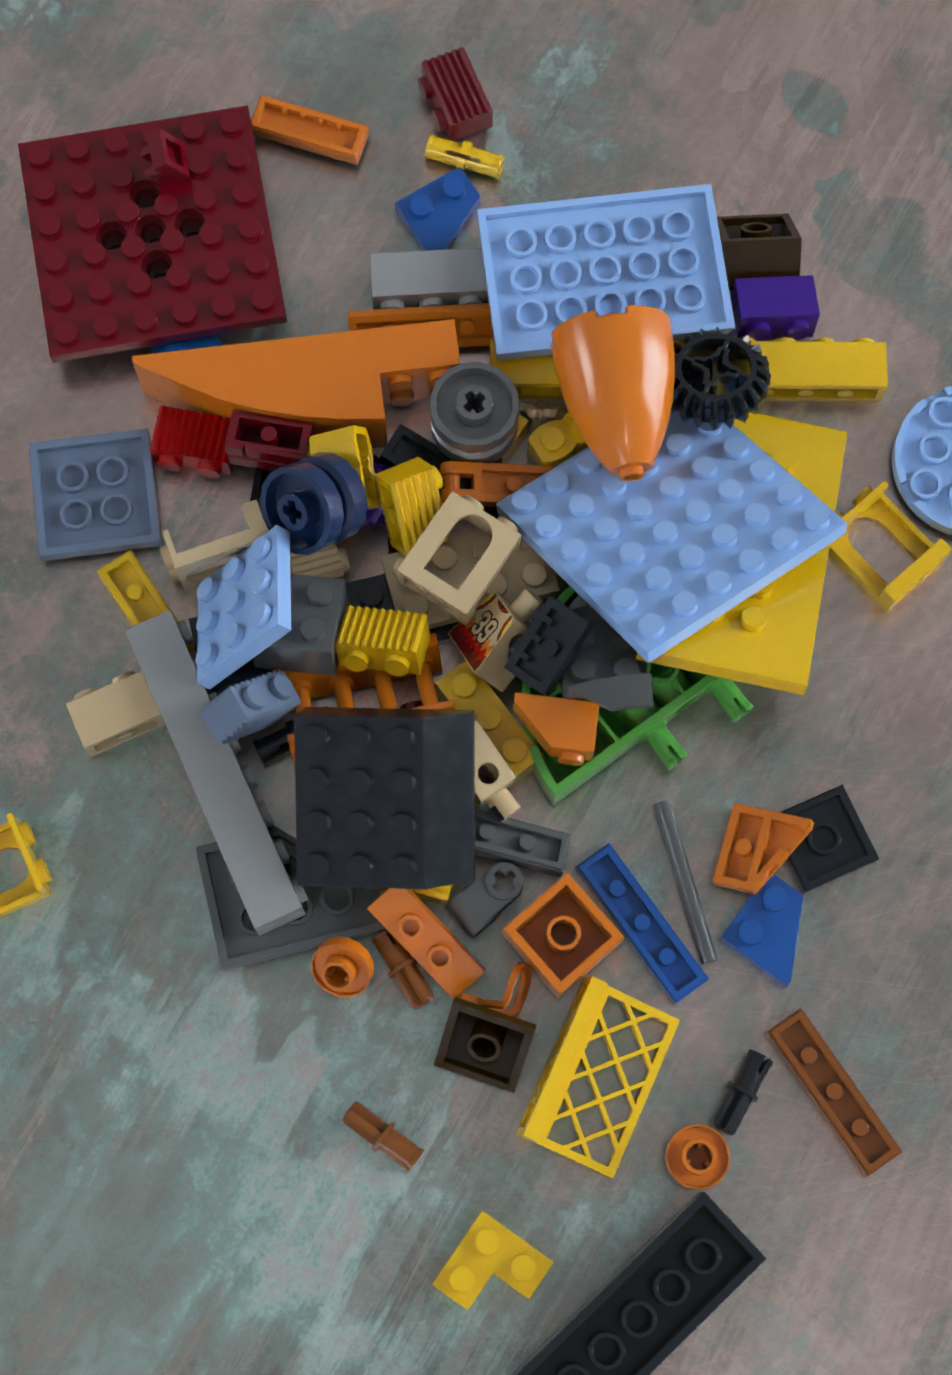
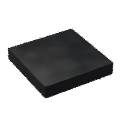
(835, 843)

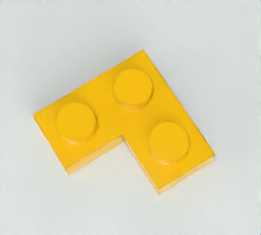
(487, 1251)

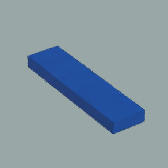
(641, 923)

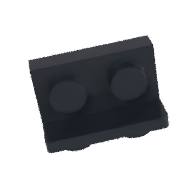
(548, 645)

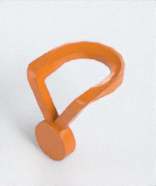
(521, 996)

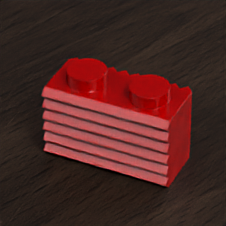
(191, 441)

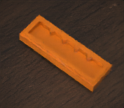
(309, 129)
(427, 939)

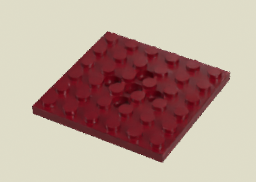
(90, 195)

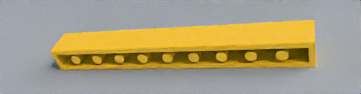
(797, 368)

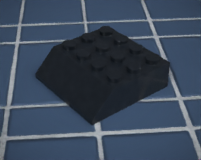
(385, 797)

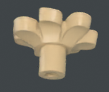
(542, 412)

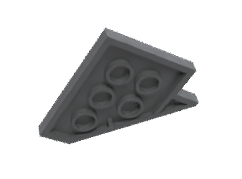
(328, 911)

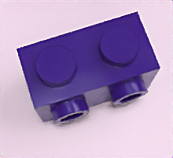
(775, 307)

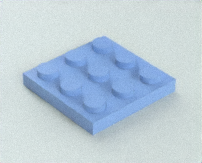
(243, 607)

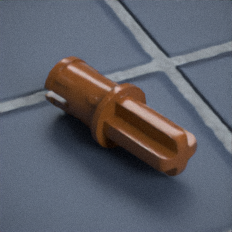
(404, 970)
(382, 1136)

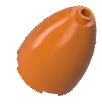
(618, 384)

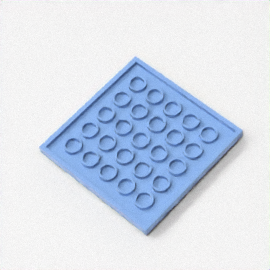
(681, 541)

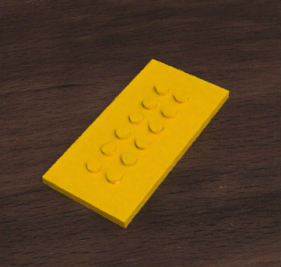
(774, 631)

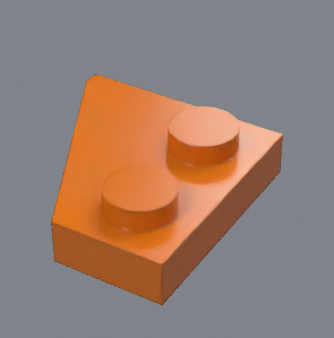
(757, 846)

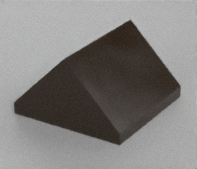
(484, 1044)

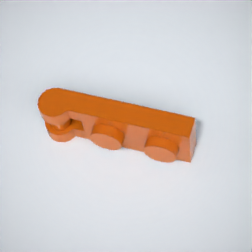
(488, 480)

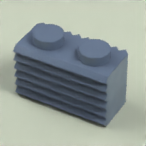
(250, 706)

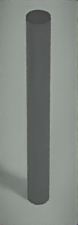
(685, 882)

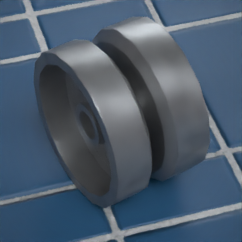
(474, 413)

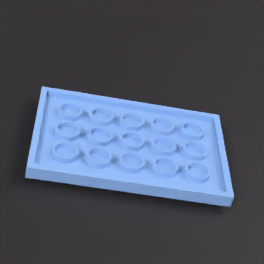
(601, 256)

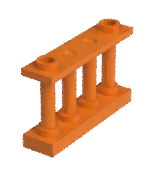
(319, 685)

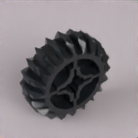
(724, 375)

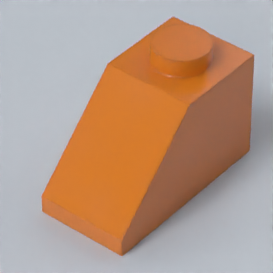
(560, 725)

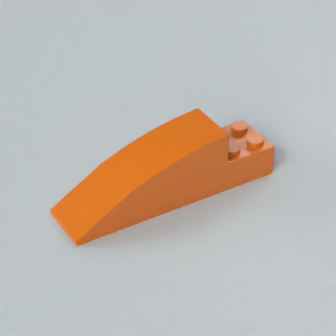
(311, 378)

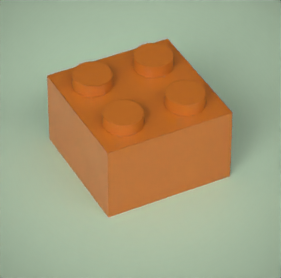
(562, 935)

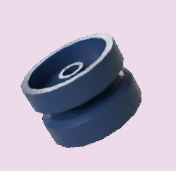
(315, 501)

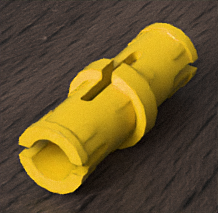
(439, 148)

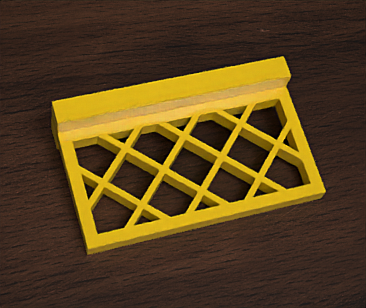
(564, 1060)

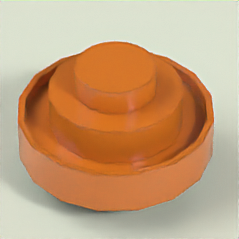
(342, 966)
(697, 1157)

